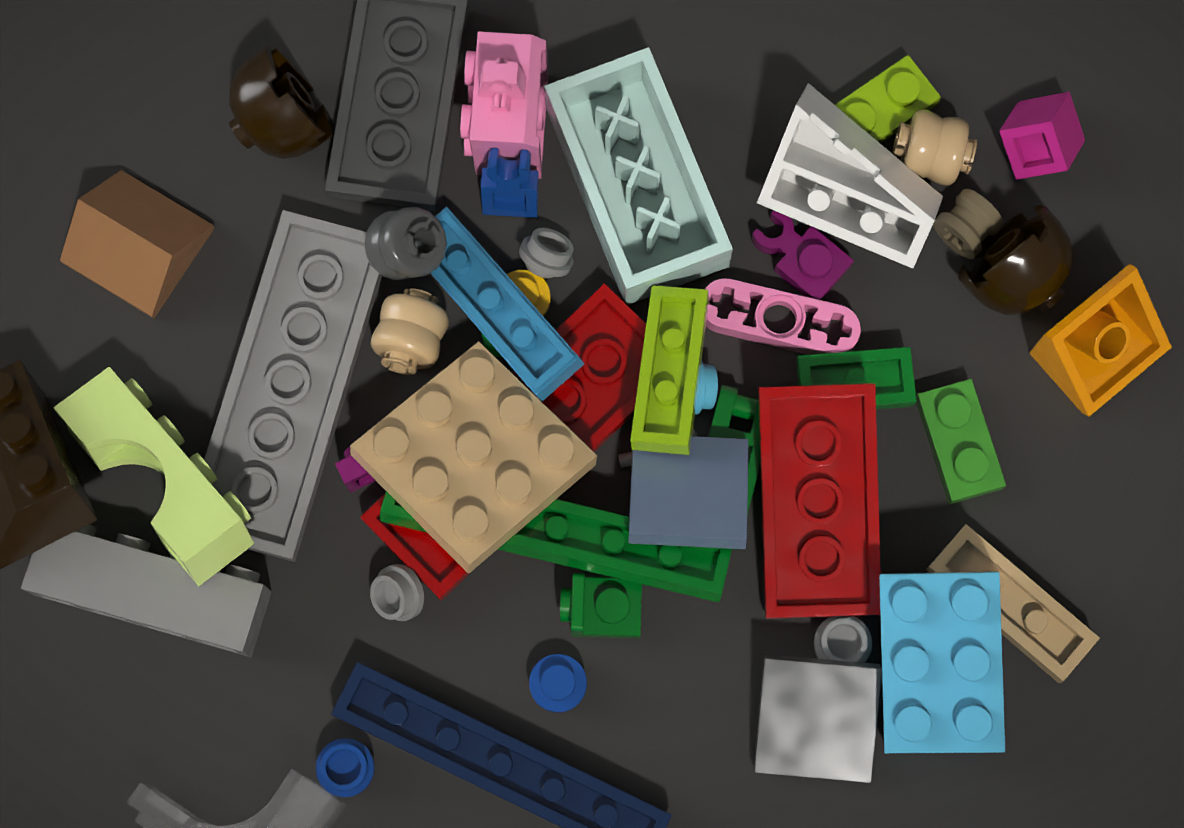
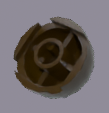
(275, 107)
(1022, 265)

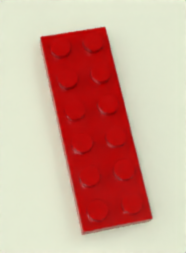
(588, 403)

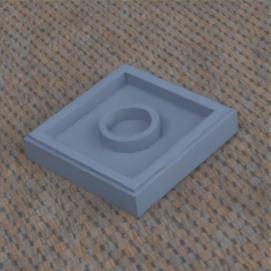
(692, 496)

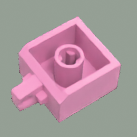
(506, 98)

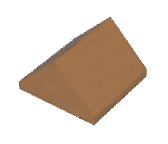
(133, 241)

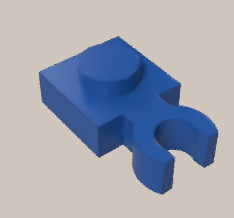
(509, 186)

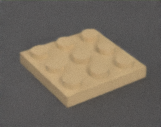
(473, 456)

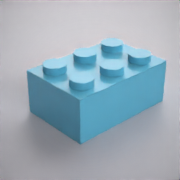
(942, 662)

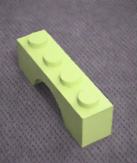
(194, 519)

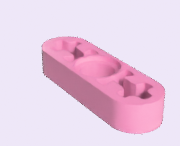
(816, 343)

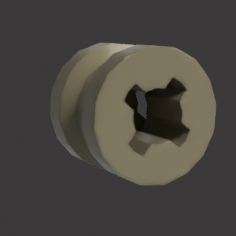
(968, 223)

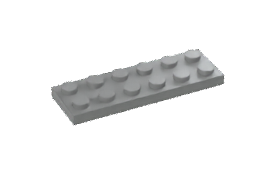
(292, 377)

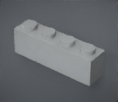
(149, 590)

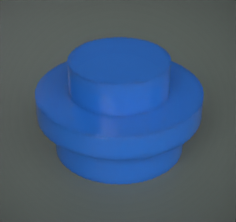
(558, 683)
(345, 767)

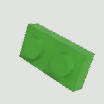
(960, 441)

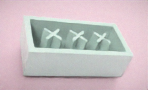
(637, 175)

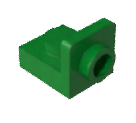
(602, 607)

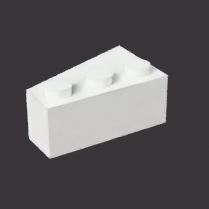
(848, 183)

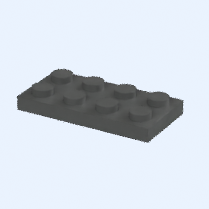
(397, 102)

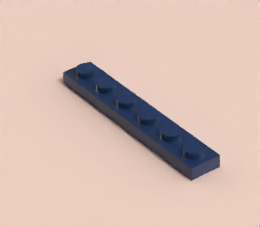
(487, 756)

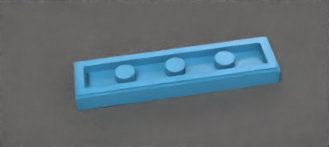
(503, 312)

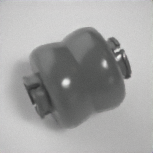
(405, 243)

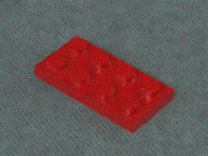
(819, 500)

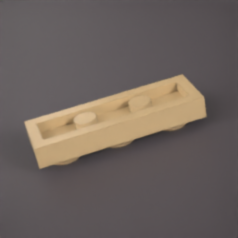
(1028, 613)

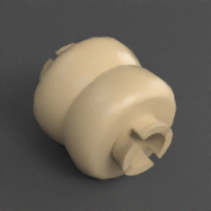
(935, 146)
(409, 331)

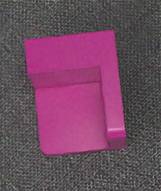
(1042, 135)

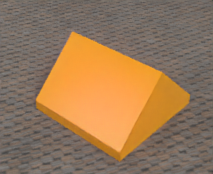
(1103, 342)

